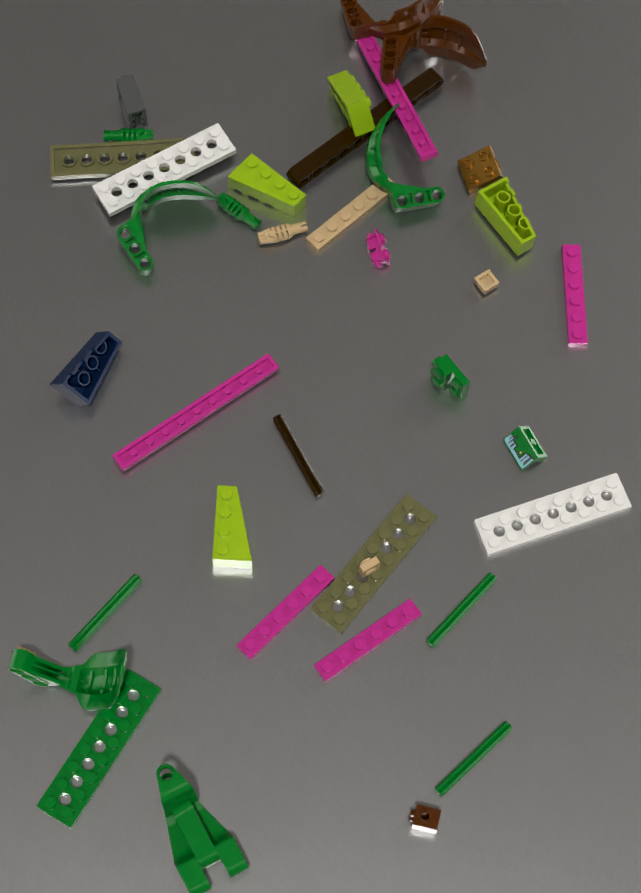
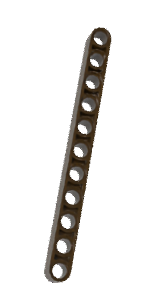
(346, 142)

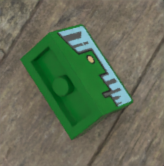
(524, 447)

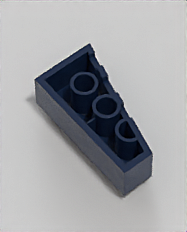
(87, 369)

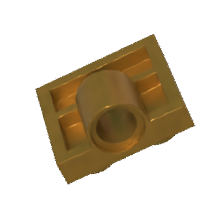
(480, 169)

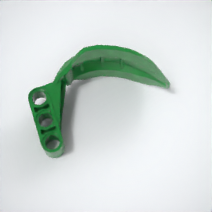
(396, 191)
(153, 196)
(93, 683)

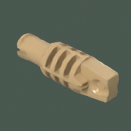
(281, 232)

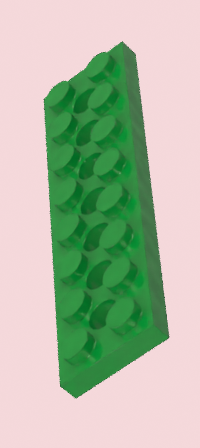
(102, 761)

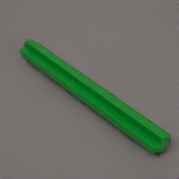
(461, 609)
(105, 612)
(468, 763)

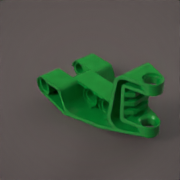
(195, 834)

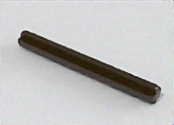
(298, 455)

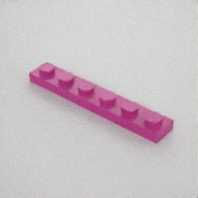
(574, 295)
(285, 612)
(367, 640)

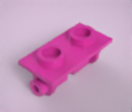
(377, 242)

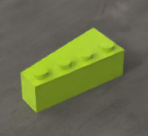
(352, 102)
(265, 184)
(504, 213)
(230, 535)

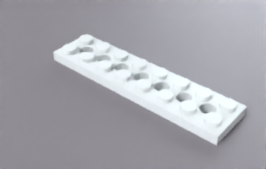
(165, 158)
(548, 526)

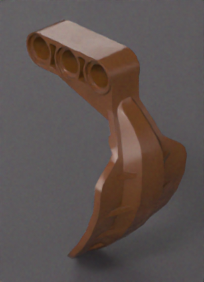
(399, 23)
(437, 37)

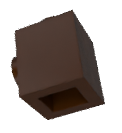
(425, 818)

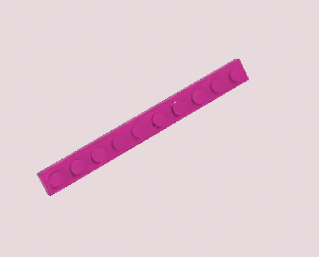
(395, 94)
(195, 412)

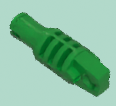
(128, 135)
(238, 210)

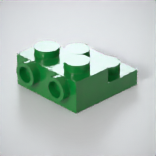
(448, 375)

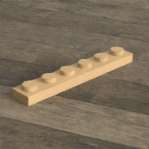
(346, 217)

